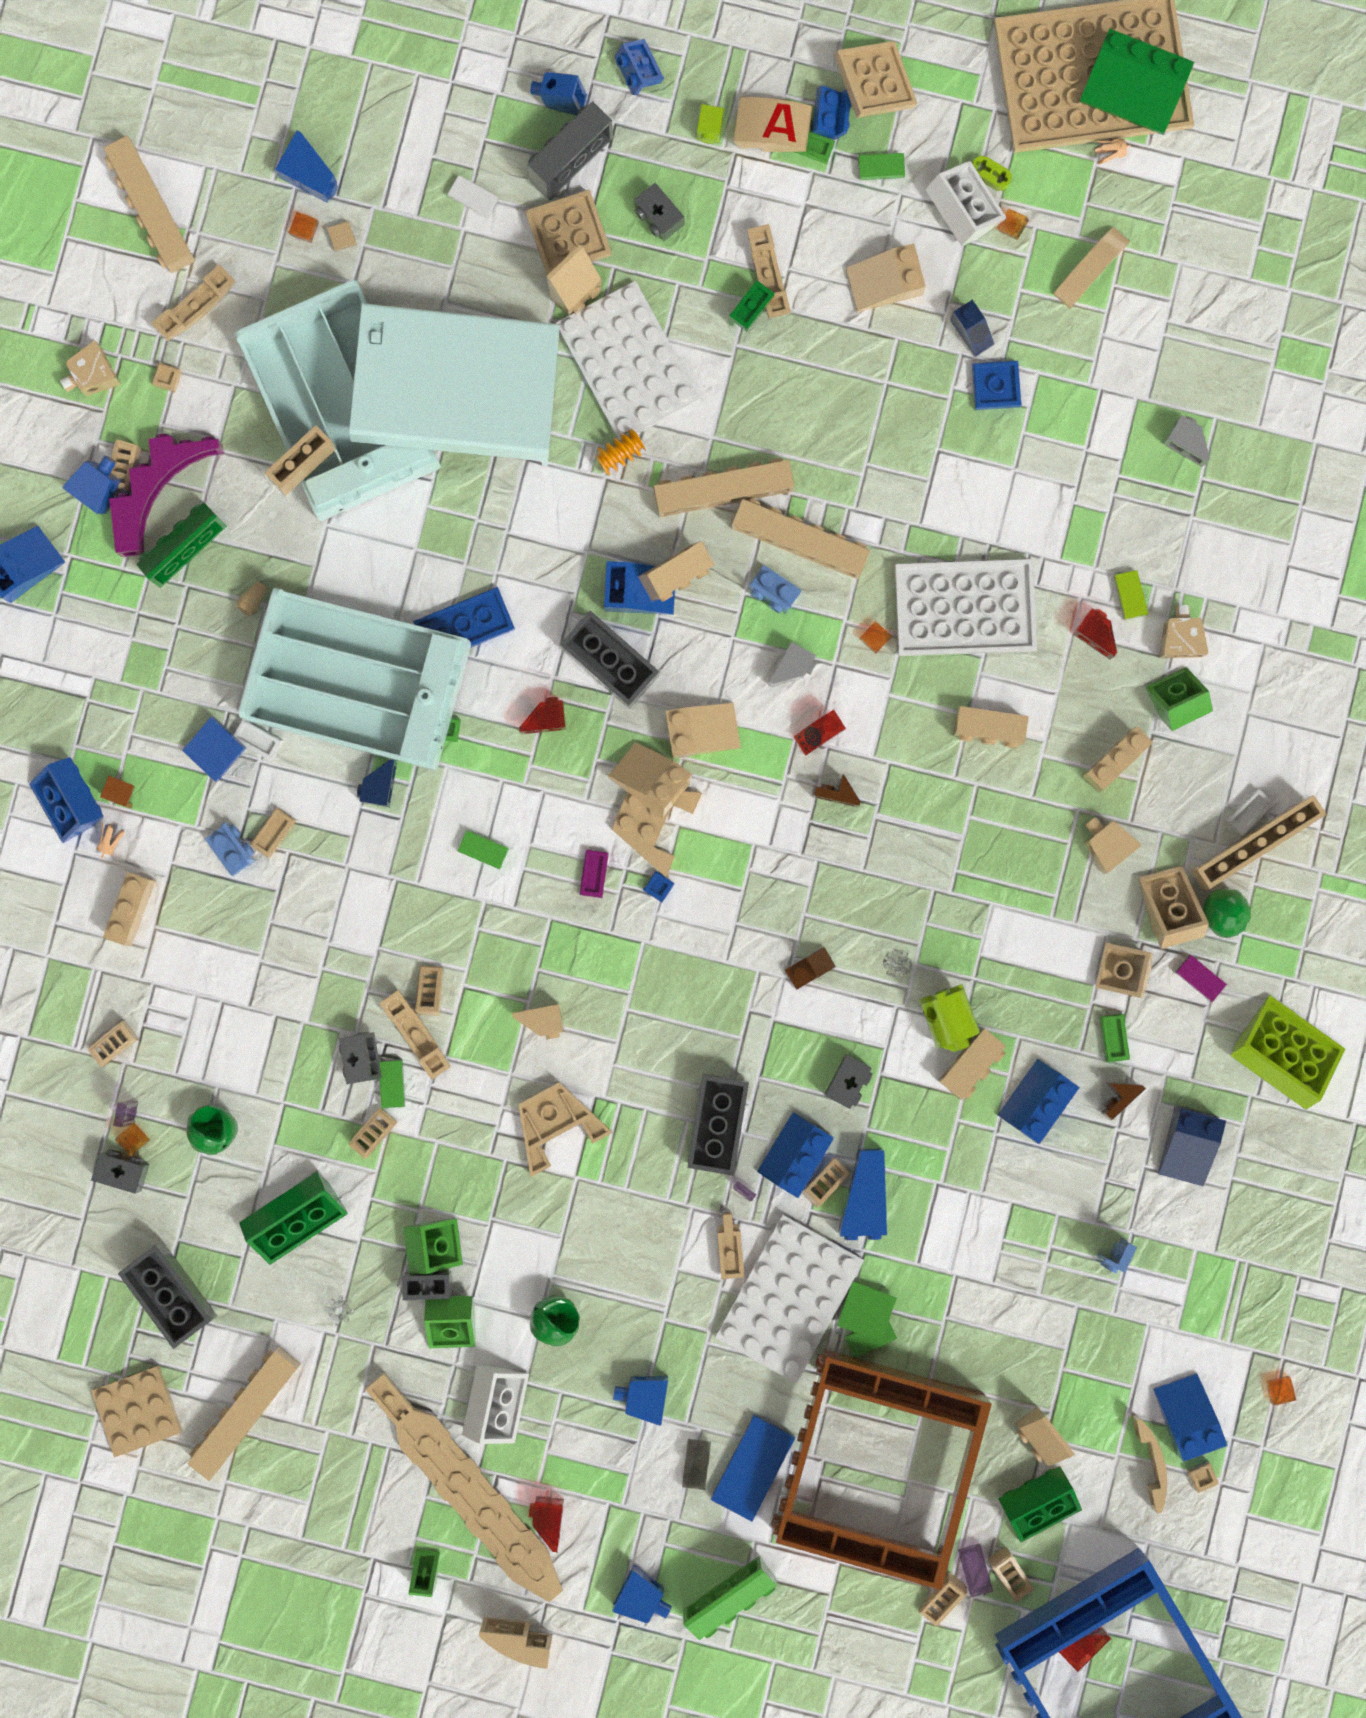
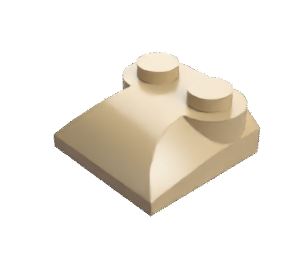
(1124, 970)

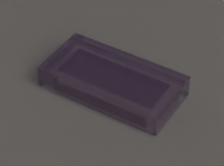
(125, 1113)
(743, 1189)
(975, 1570)

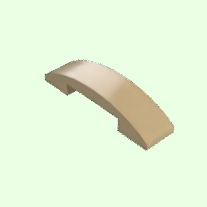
(1091, 267)
(767, 269)
(195, 305)
(415, 1034)
(1158, 1490)

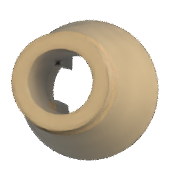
(251, 599)

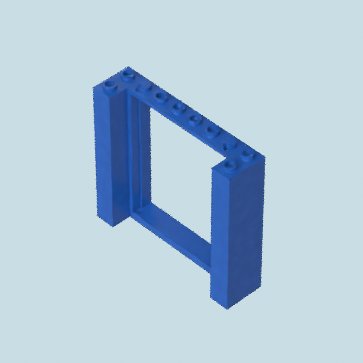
(1087, 1609)

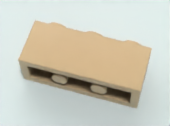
(300, 460)
(677, 572)
(990, 727)
(1117, 759)
(129, 909)
(972, 1064)

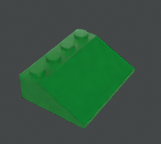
(1136, 81)

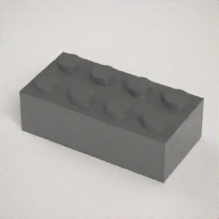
(570, 150)
(609, 659)
(718, 1124)
(167, 1294)

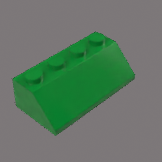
(180, 545)
(292, 1218)

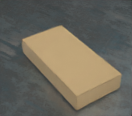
(273, 832)

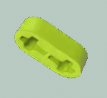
(991, 172)

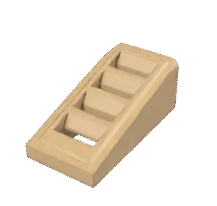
(132, 458)
(426, 1010)
(128, 1034)
(372, 1145)
(817, 1202)
(1000, 1563)
(950, 1582)

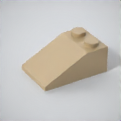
(886, 278)
(574, 282)
(702, 730)
(651, 778)
(1173, 907)

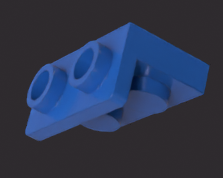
(638, 65)
(831, 113)

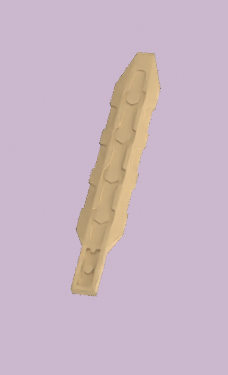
(468, 1492)

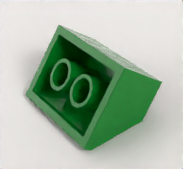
(1040, 1503)

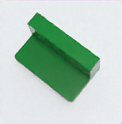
(751, 306)

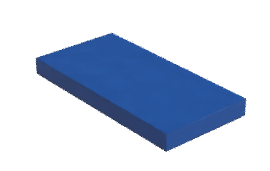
(475, 618)
(753, 1468)

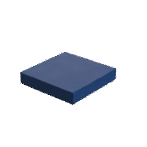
(996, 385)
(214, 749)

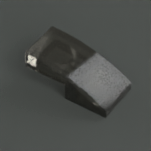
(696, 1464)

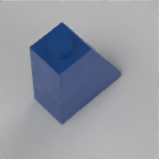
(306, 169)

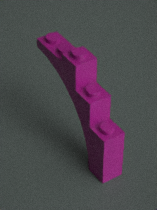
(167, 459)

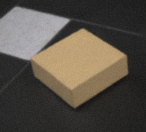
(342, 236)
(166, 377)
(1202, 1476)

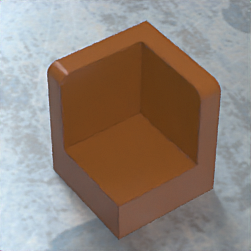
(118, 791)

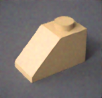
(542, 1020)

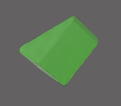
(424, 1573)

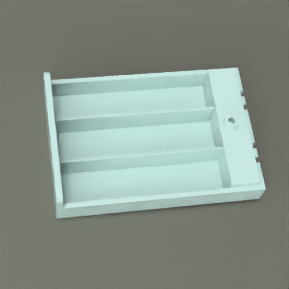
(307, 379)
(454, 382)
(354, 679)

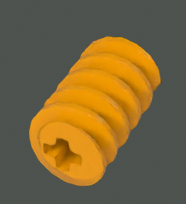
(620, 451)

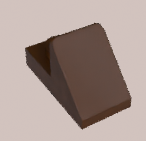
(844, 795)
(810, 968)
(1126, 1094)

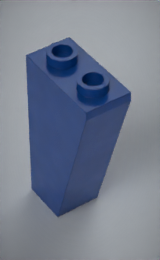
(866, 1198)

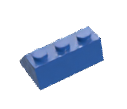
(66, 799)
(1038, 1101)
(795, 1155)

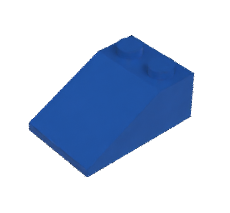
(1189, 1417)

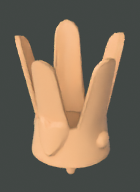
(1117, 146)
(104, 844)

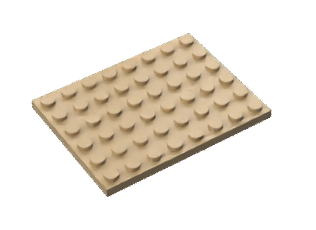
(1050, 59)

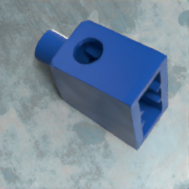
(560, 92)
(94, 484)
(644, 1397)
(641, 1597)

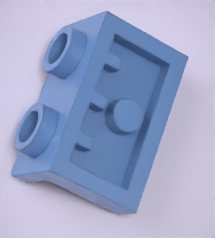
(774, 590)
(230, 848)
(1121, 1256)

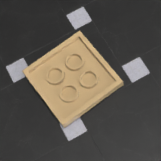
(875, 79)
(566, 224)
(136, 1411)

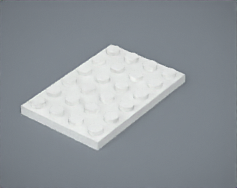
(627, 361)
(965, 607)
(789, 1298)

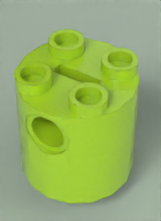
(950, 1018)

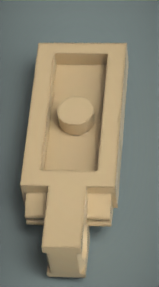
(730, 1248)

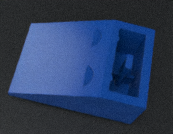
(26, 562)
(626, 592)

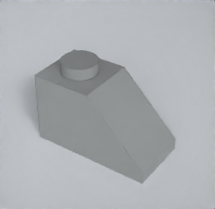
(1188, 440)
(793, 665)

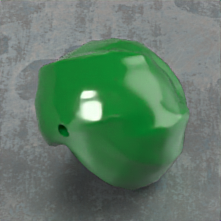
(1227, 912)
(211, 1129)
(554, 1320)

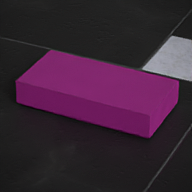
(594, 873)
(1200, 978)

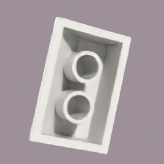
(965, 202)
(495, 1405)

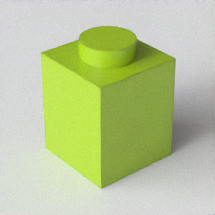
(710, 124)

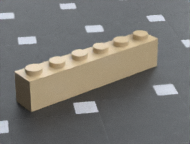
(149, 205)
(723, 488)
(800, 539)
(1258, 842)
(243, 1414)

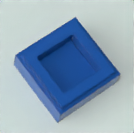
(658, 886)

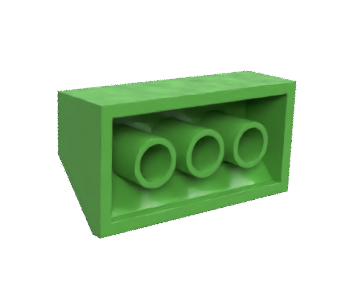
(729, 1598)

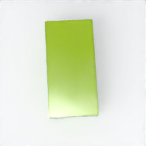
(1131, 595)

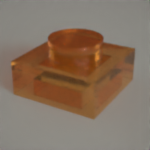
(1013, 224)
(303, 227)
(875, 637)
(132, 1139)
(1281, 1390)

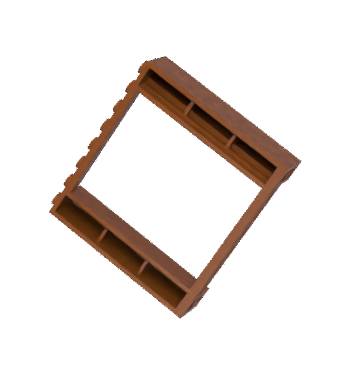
(905, 1393)

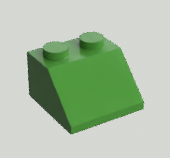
(1180, 698)
(432, 1246)
(450, 1322)

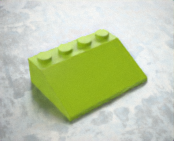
(1288, 1053)

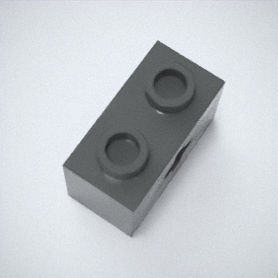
(656, 200)
(360, 1058)
(837, 1087)
(107, 1173)
(427, 1286)

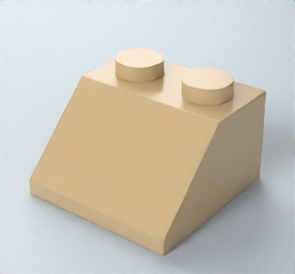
(1044, 1438)

